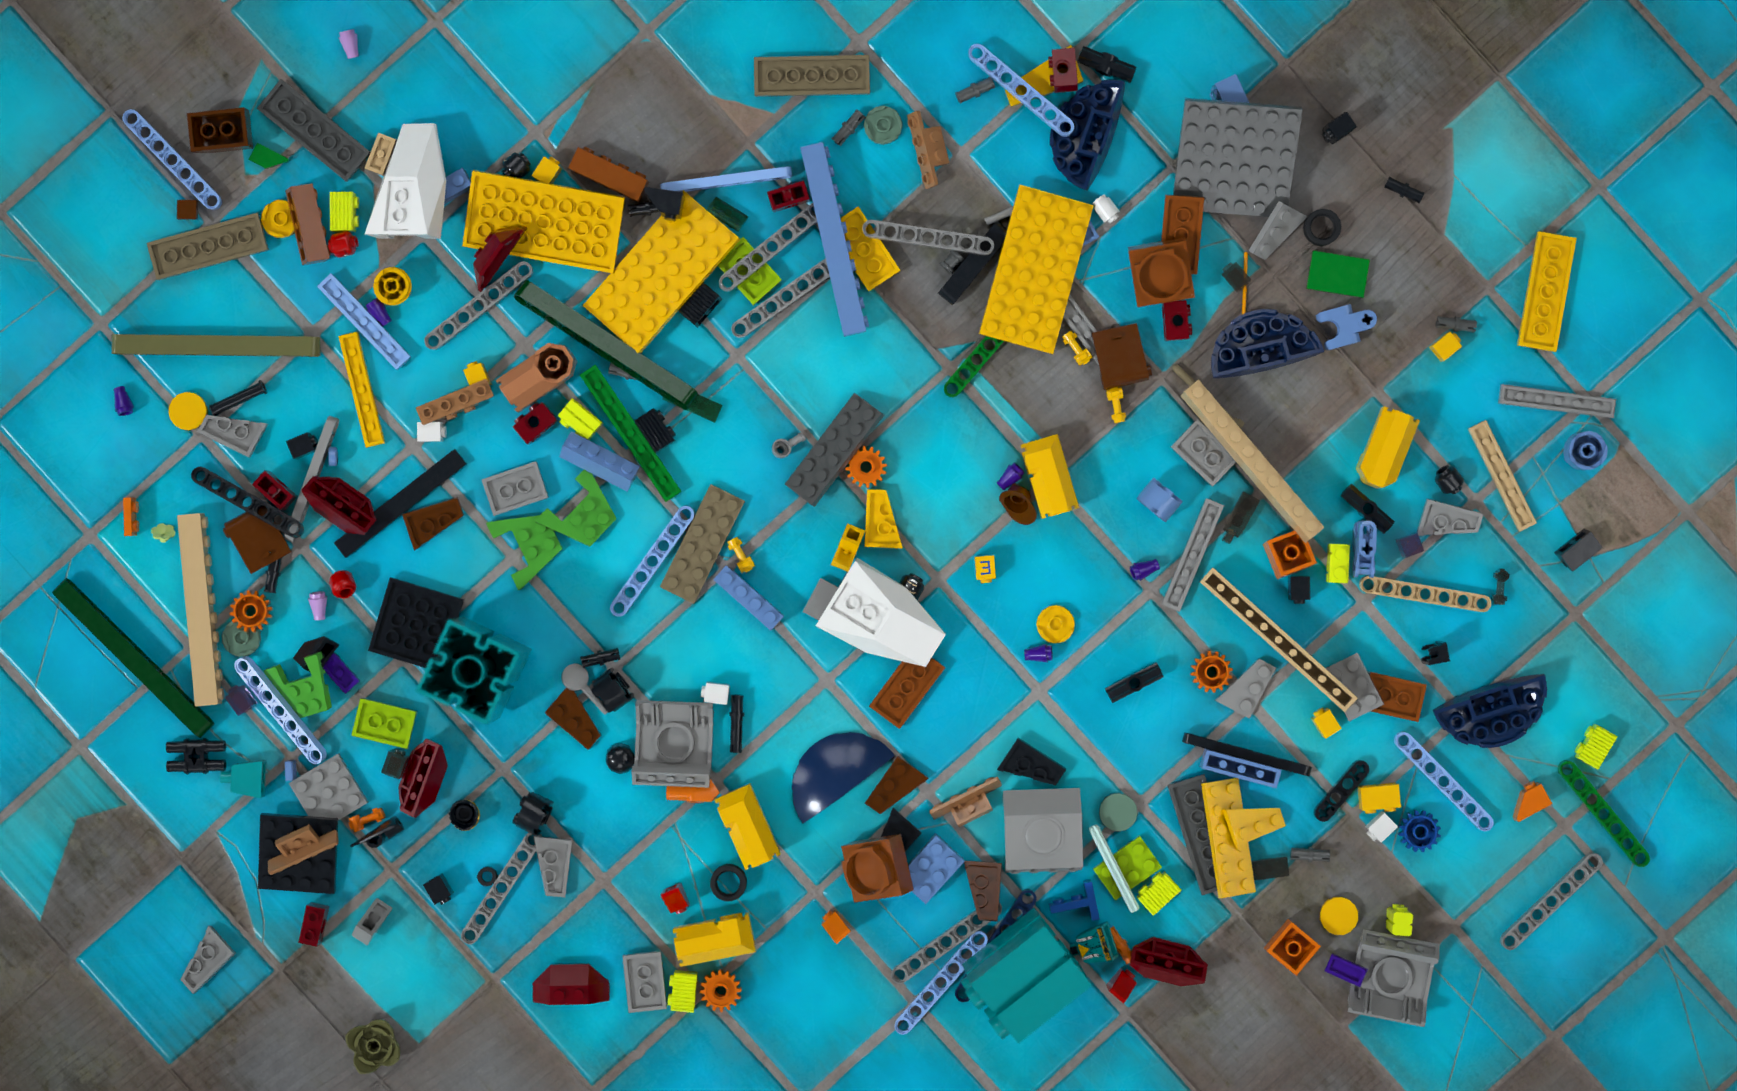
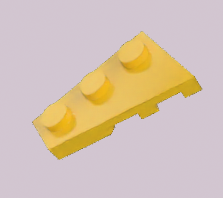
(880, 522)
(1252, 823)

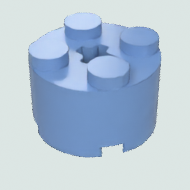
(1574, 450)
(1159, 500)

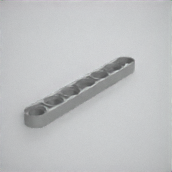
(918, 238)
(766, 254)
(777, 298)
(469, 307)
(314, 470)
(495, 894)
(1560, 897)
(940, 949)

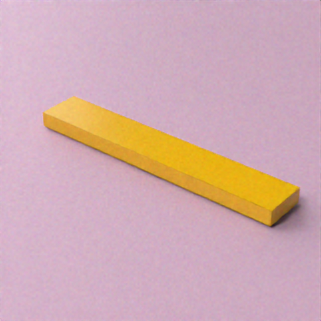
(361, 389)

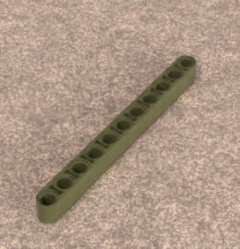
(216, 345)

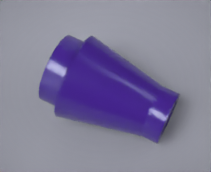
(378, 311)
(123, 404)
(1011, 475)
(1143, 569)
(1039, 653)

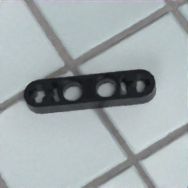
(1338, 788)

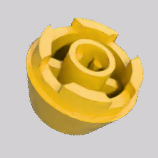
(392, 286)

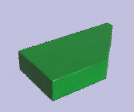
(266, 157)

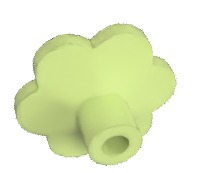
(163, 532)

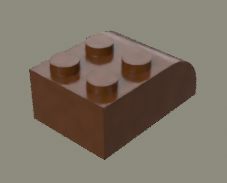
(220, 130)

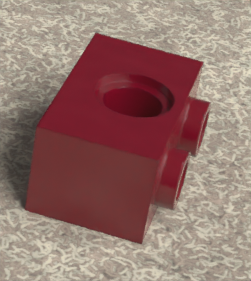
(1063, 59)
(788, 196)
(1171, 331)
(546, 420)
(274, 490)
(313, 924)

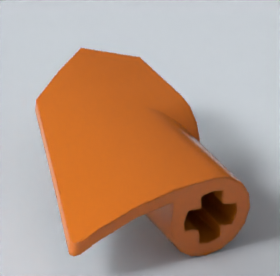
(692, 794)

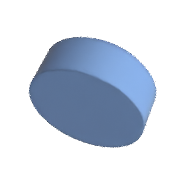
(333, 456)

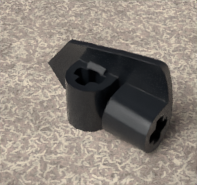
(389, 828)

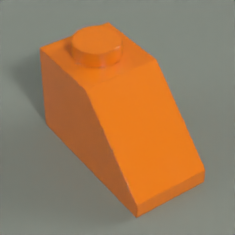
(1531, 801)
(836, 925)

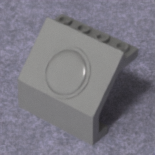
(673, 743)
(1043, 830)
(1395, 979)

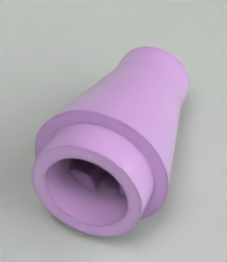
(350, 43)
(318, 604)

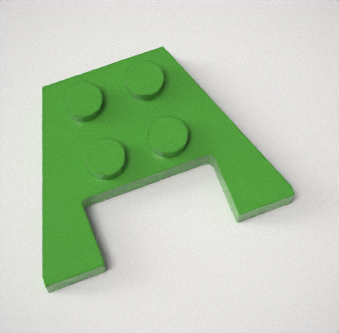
(589, 517)
(535, 540)
(307, 694)

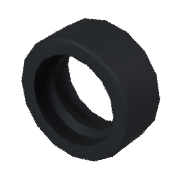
(1336, 224)
(715, 889)

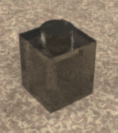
(1235, 276)
(395, 763)

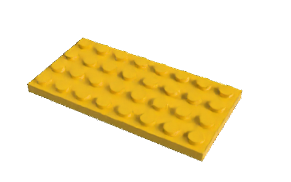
(561, 221)
(1036, 269)
(661, 274)

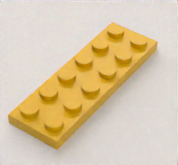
(1546, 291)
(1230, 862)

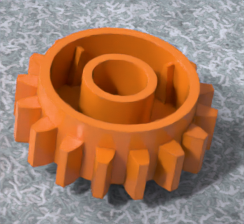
(873, 475)
(260, 616)
(1218, 679)
(716, 999)

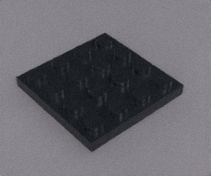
(412, 622)
(311, 875)

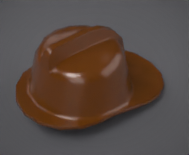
(1018, 504)

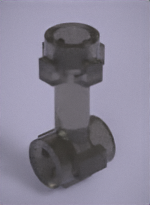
(1501, 576)

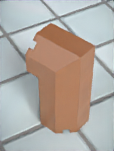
(537, 375)

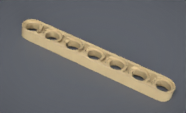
(1434, 594)

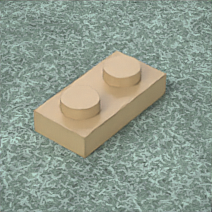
(380, 154)

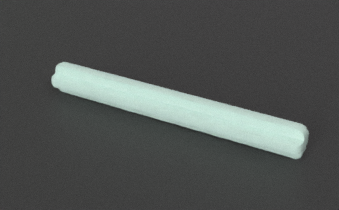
(1114, 868)

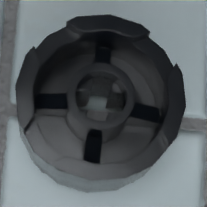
(612, 690)
(534, 813)

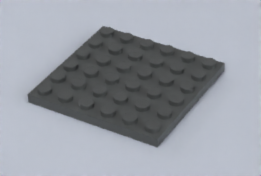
(1237, 155)

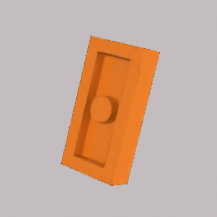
(130, 508)

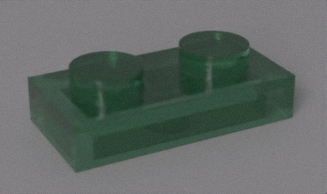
(727, 214)

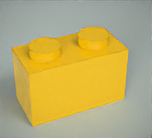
(1379, 796)

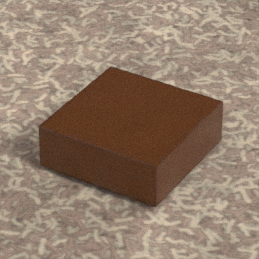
(187, 209)

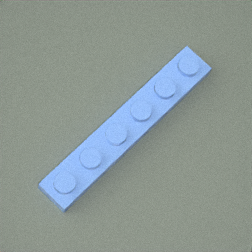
(364, 321)

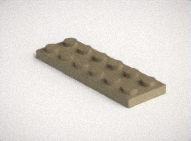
(811, 75)
(207, 246)
(702, 543)

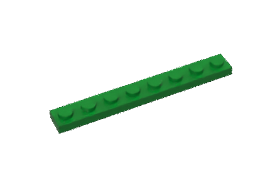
(630, 433)

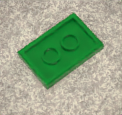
(1337, 274)

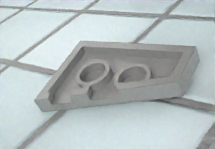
(1276, 229)
(235, 434)
(1444, 518)
(1248, 688)
(554, 863)
(209, 958)

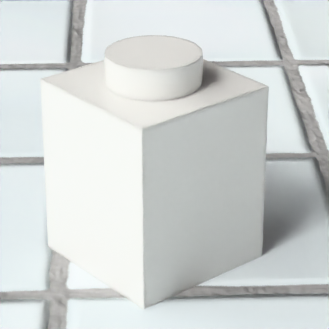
(431, 432)
(715, 693)
(1380, 827)

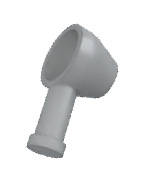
(786, 445)

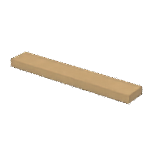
(1502, 475)

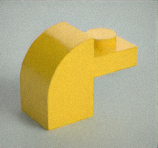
(848, 547)

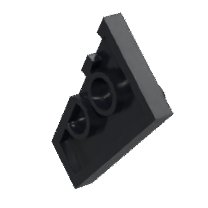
(1029, 762)
(900, 825)

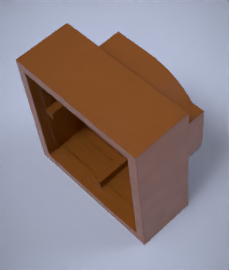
(1161, 272)
(876, 868)

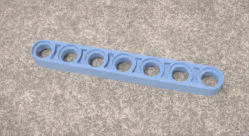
(1017, 81)
(163, 157)
(728, 180)
(643, 566)
(289, 713)
(1434, 778)
(932, 987)

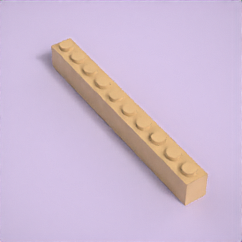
(1252, 461)
(200, 610)
(1279, 639)

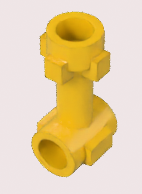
(1082, 356)
(1115, 395)
(745, 564)

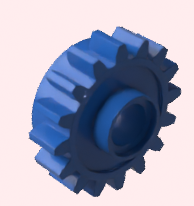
(1429, 833)

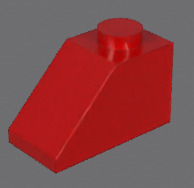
(675, 898)
(1122, 984)

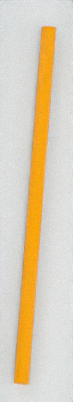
(1245, 288)

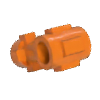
(357, 823)

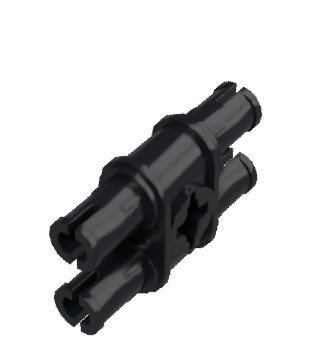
(199, 747)

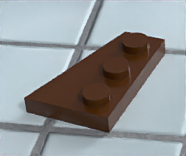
(430, 520)
(573, 718)
(894, 785)
(985, 888)

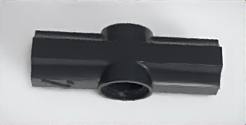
(1106, 64)
(1358, 500)
(1122, 688)

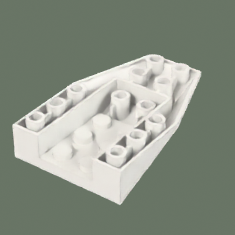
(412, 187)
(881, 617)

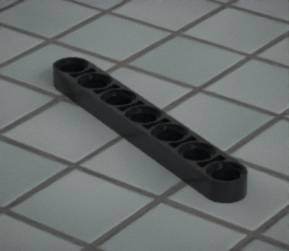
(256, 503)
(1247, 754)

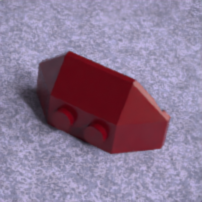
(494, 253)
(340, 504)
(422, 778)
(1168, 962)
(570, 985)

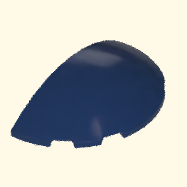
(1095, 119)
(1262, 343)
(1494, 712)
(833, 769)

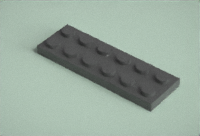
(314, 130)
(834, 449)
(1191, 815)

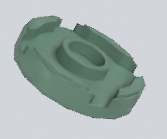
(883, 125)
(240, 642)
(1118, 812)

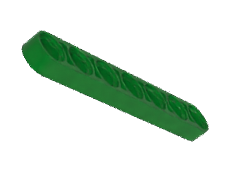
(967, 364)
(1612, 817)

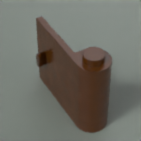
(1120, 359)
(256, 540)

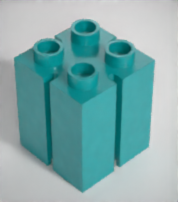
(473, 669)
(1023, 977)

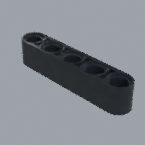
(972, 265)

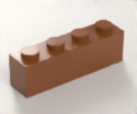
(608, 174)
(307, 224)

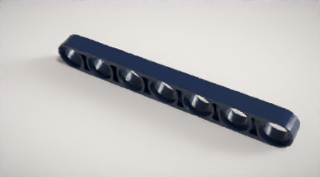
(1007, 920)

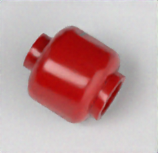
(343, 244)
(342, 584)

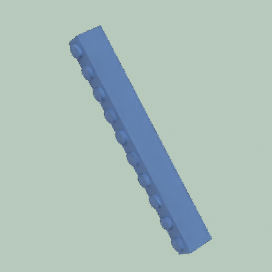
(833, 239)

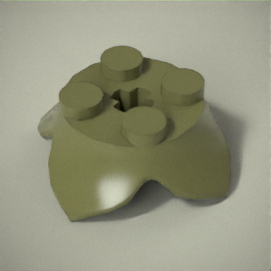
(365, 1057)

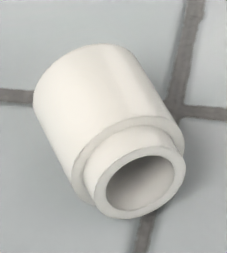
(1106, 209)

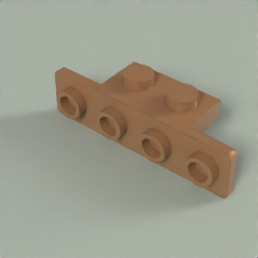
(929, 148)
(455, 402)
(969, 804)
(300, 846)

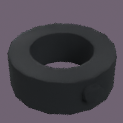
(492, 871)

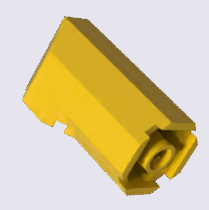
(1386, 448)
(1050, 476)
(748, 826)
(714, 940)

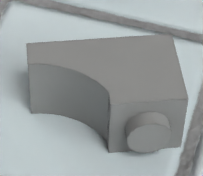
(371, 921)

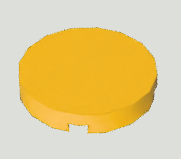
(277, 219)
(187, 411)
(1055, 624)
(1338, 915)

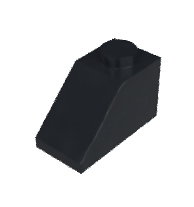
(666, 202)
(322, 644)

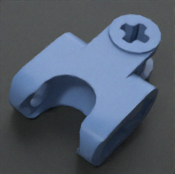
(1347, 324)
(1360, 540)

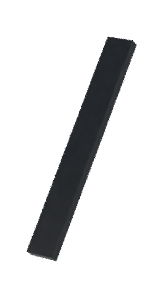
(404, 501)

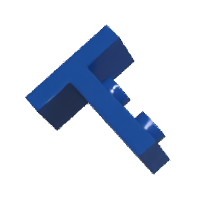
(1078, 901)

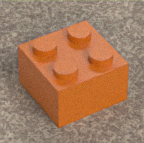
(1289, 554)
(1292, 947)

